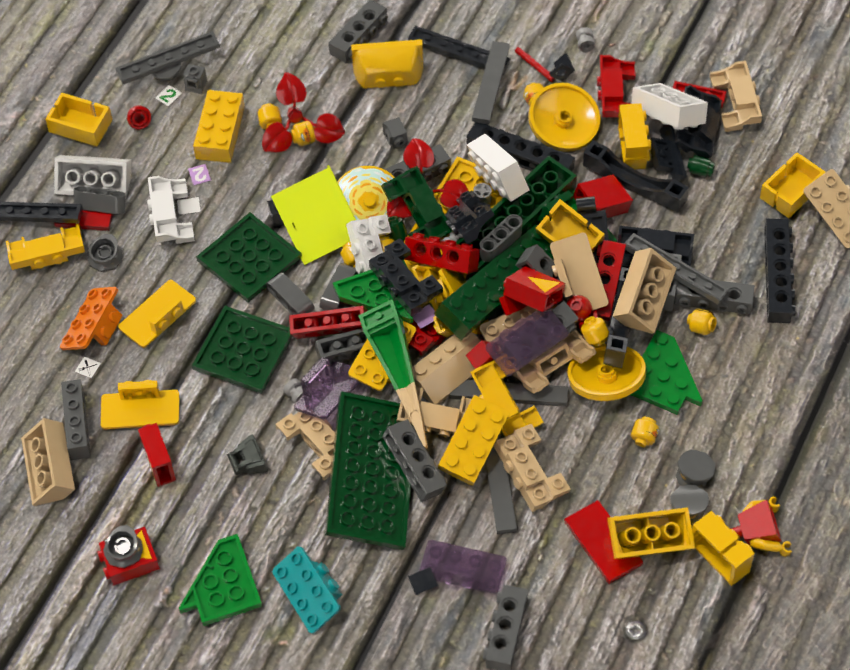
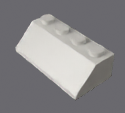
(91, 172)

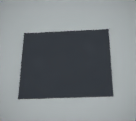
(422, 580)

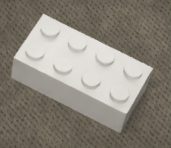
(670, 105)
(497, 167)

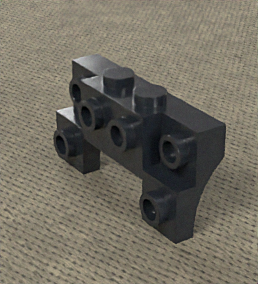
(701, 138)
(464, 221)
(666, 240)
(400, 281)

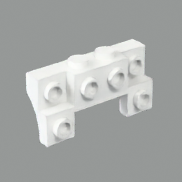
(163, 215)
(365, 239)

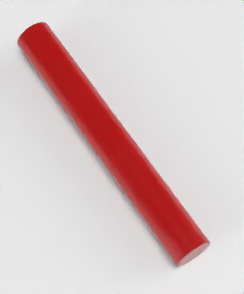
(534, 63)

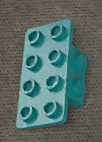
(308, 588)

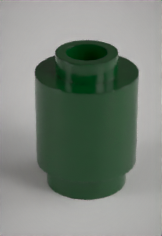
(701, 166)
(398, 229)

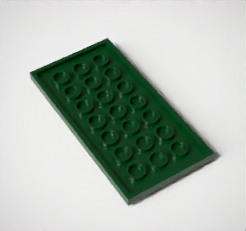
(366, 482)

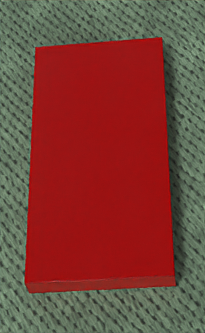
(593, 534)

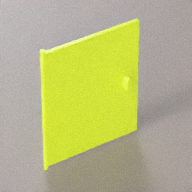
(317, 213)

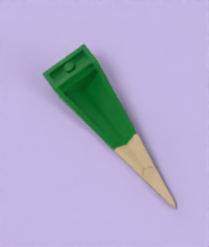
(388, 339)

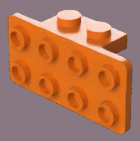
(95, 320)

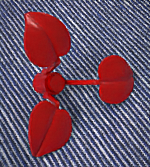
(290, 91)
(421, 155)

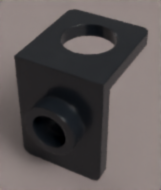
(563, 67)

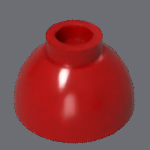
(139, 117)
(580, 306)

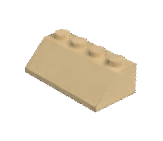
(644, 291)
(445, 368)
(47, 462)

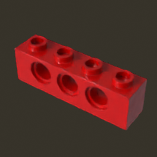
(615, 251)
(467, 260)
(326, 322)

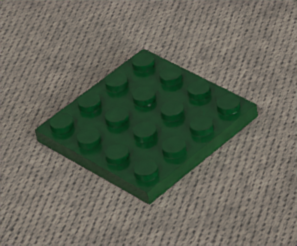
(248, 256)
(242, 349)

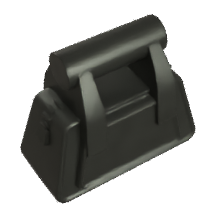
(250, 454)

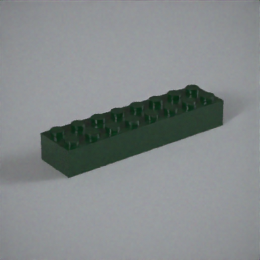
(544, 185)
(480, 294)

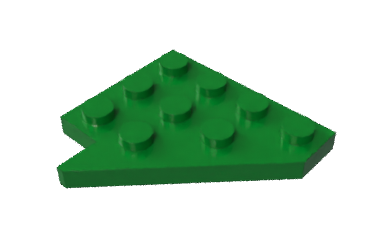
(367, 291)
(667, 376)
(223, 584)

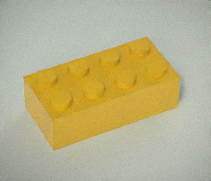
(219, 126)
(473, 440)

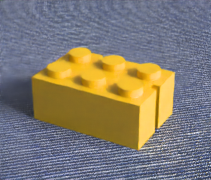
(77, 120)
(634, 132)
(788, 191)
(567, 223)
(722, 548)

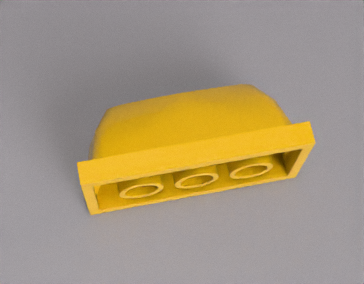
(388, 63)
(651, 533)

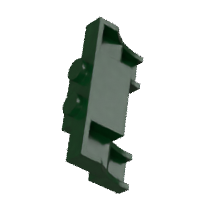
(420, 202)

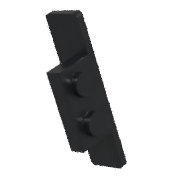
(667, 154)

